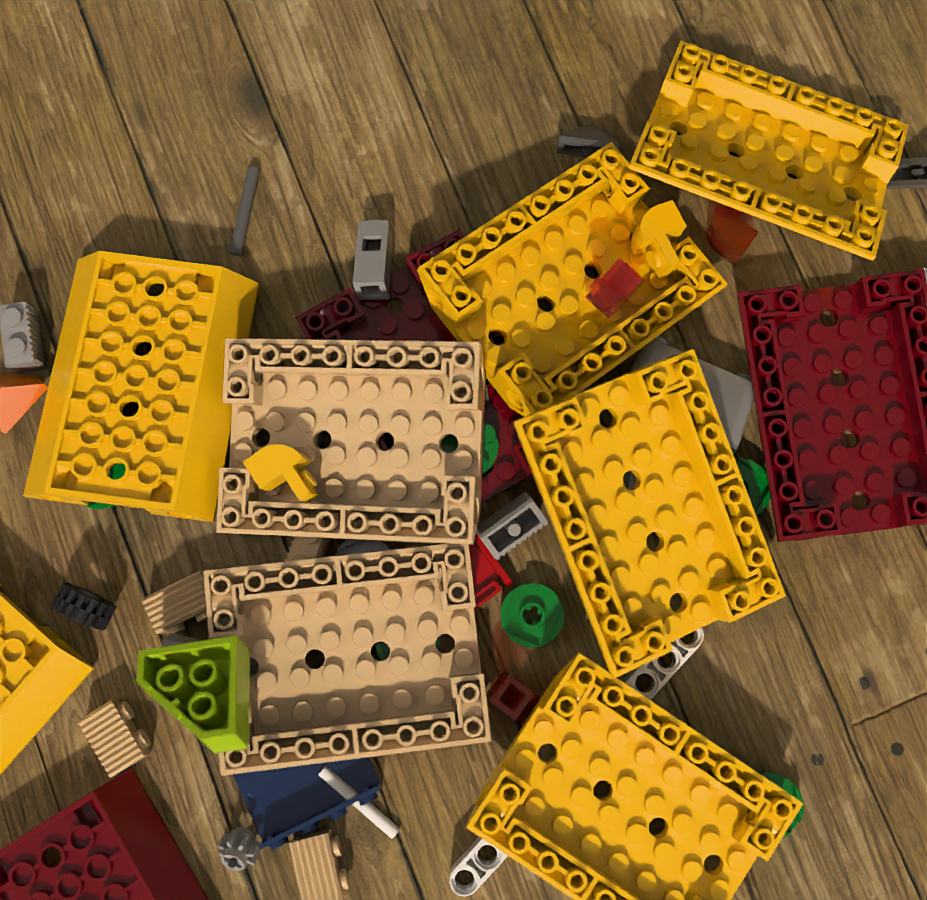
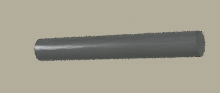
(244, 211)

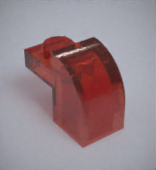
(729, 234)
(614, 288)
(512, 697)

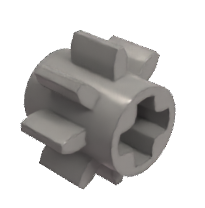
(238, 849)

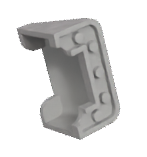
(730, 392)

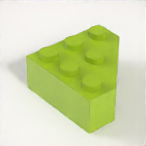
(202, 688)

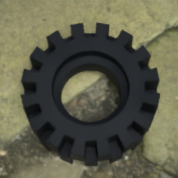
(83, 606)

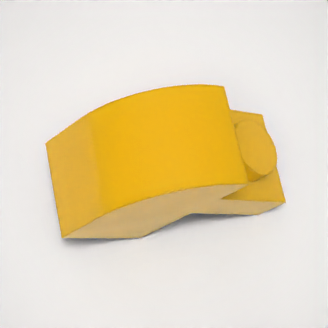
(655, 234)
(279, 464)

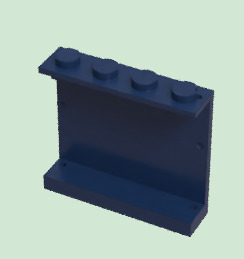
(297, 797)

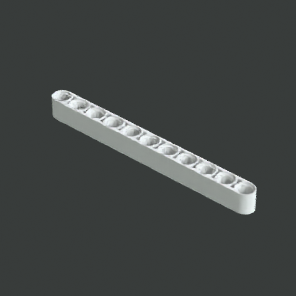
(659, 676)

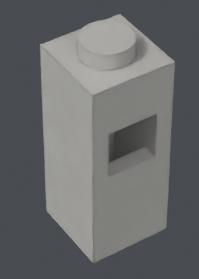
(373, 260)

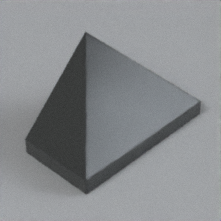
(584, 141)
(910, 174)

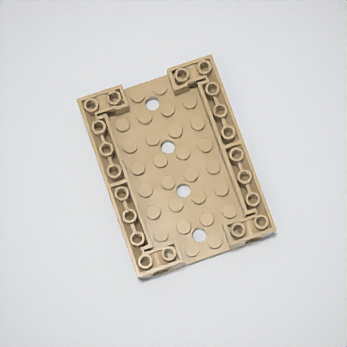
(357, 395)
(353, 701)

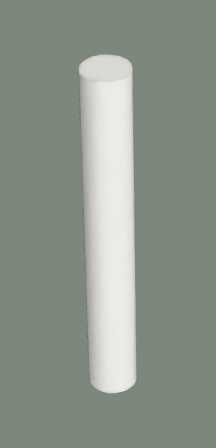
(368, 809)

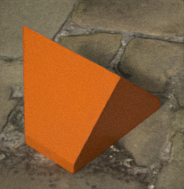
(17, 397)

